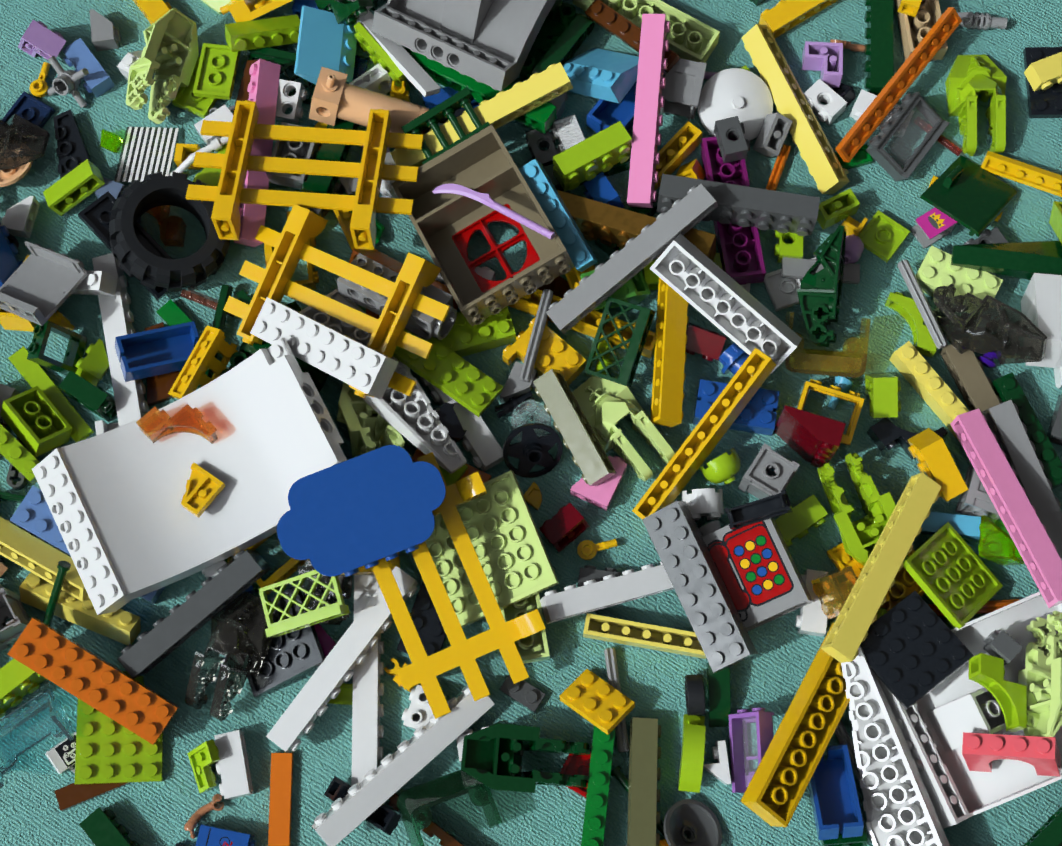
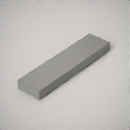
(797, 268)

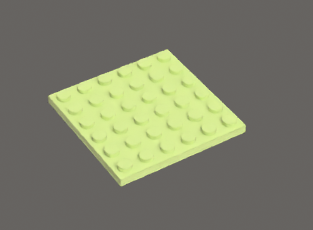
(505, 546)

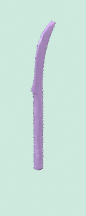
(485, 199)

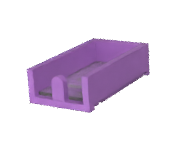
(749, 739)

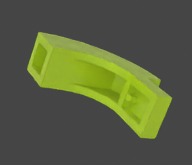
(692, 753)

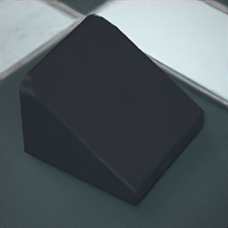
(846, 92)

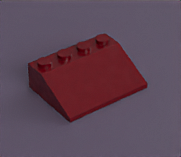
(810, 434)

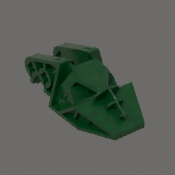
(823, 289)
(497, 753)

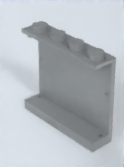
(41, 284)

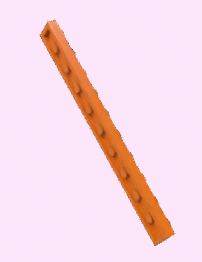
(898, 84)

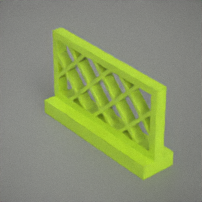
(302, 619)

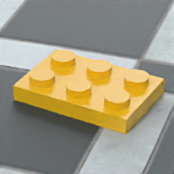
(597, 701)

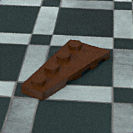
(159, 385)

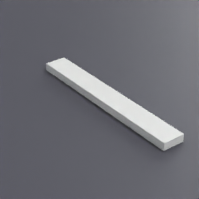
(402, 60)

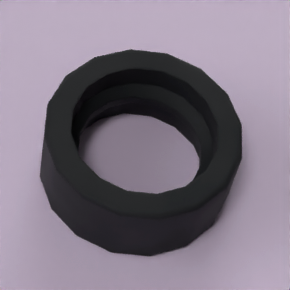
(695, 694)

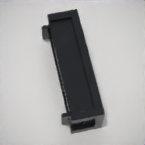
(759, 510)

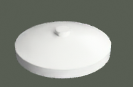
(735, 94)

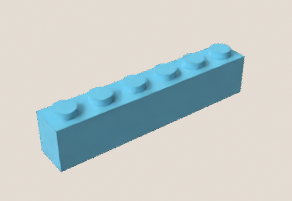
(558, 215)

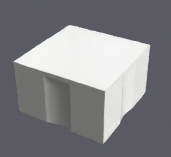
(1044, 309)

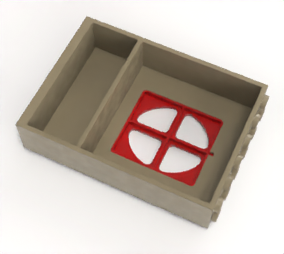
(450, 220)

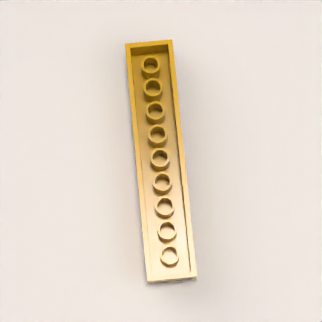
(799, 742)

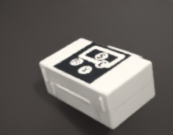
(63, 755)

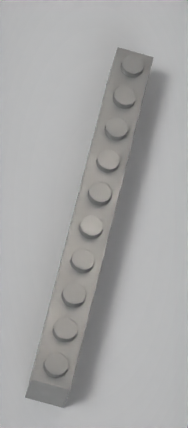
(632, 258)

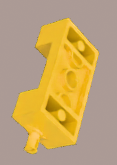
(250, 9)

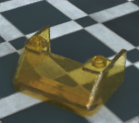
(848, 363)

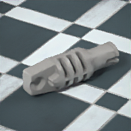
(982, 20)

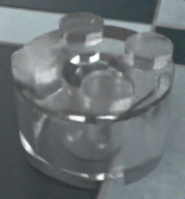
(530, 411)

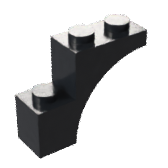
(886, 435)
(382, 818)

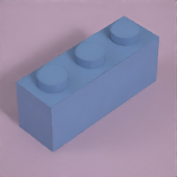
(80, 57)

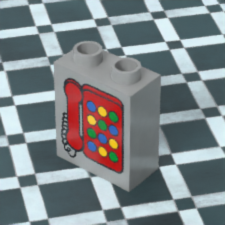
(756, 570)

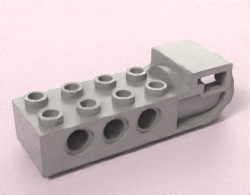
(419, 322)

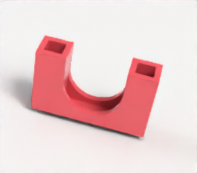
(982, 749)

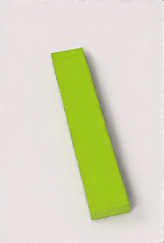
(37, 376)

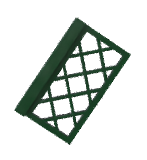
(282, 58)
(635, 348)

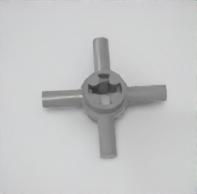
(67, 82)

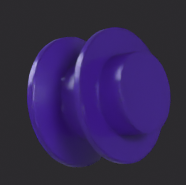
(988, 359)

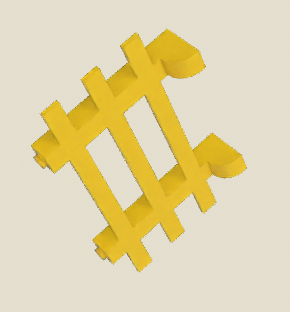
(369, 172)
(386, 331)
(462, 650)

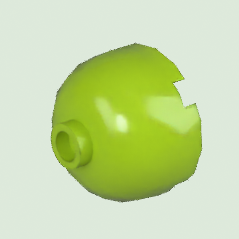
(722, 468)

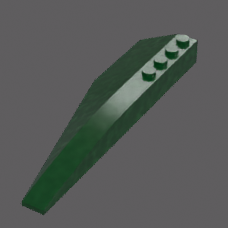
(1011, 259)

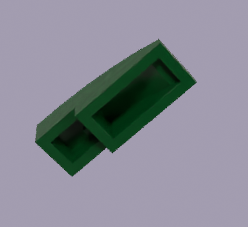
(718, 697)

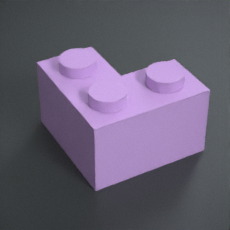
(41, 41)
(825, 58)

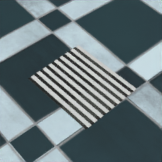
(146, 152)

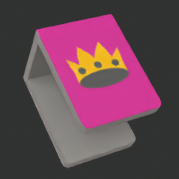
(932, 227)

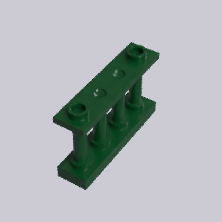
(445, 110)

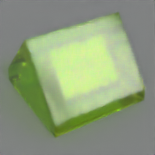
(110, 141)

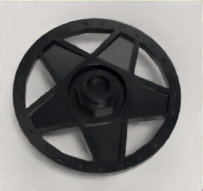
(532, 450)

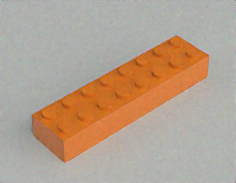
(93, 680)

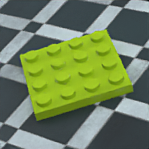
(952, 575)
(112, 752)

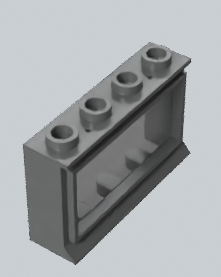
(906, 136)

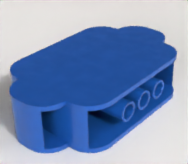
(361, 511)

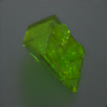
(997, 544)

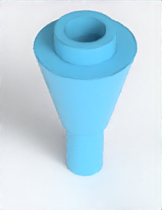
(845, 384)

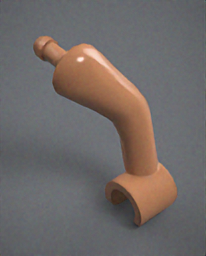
(194, 819)

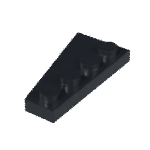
(70, 143)

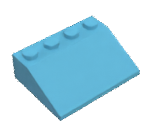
(324, 44)
(602, 74)

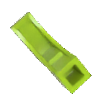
(908, 310)
(1011, 696)

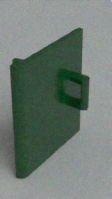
(969, 195)

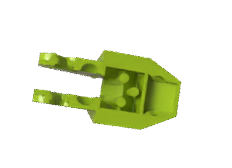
(973, 77)
(860, 535)

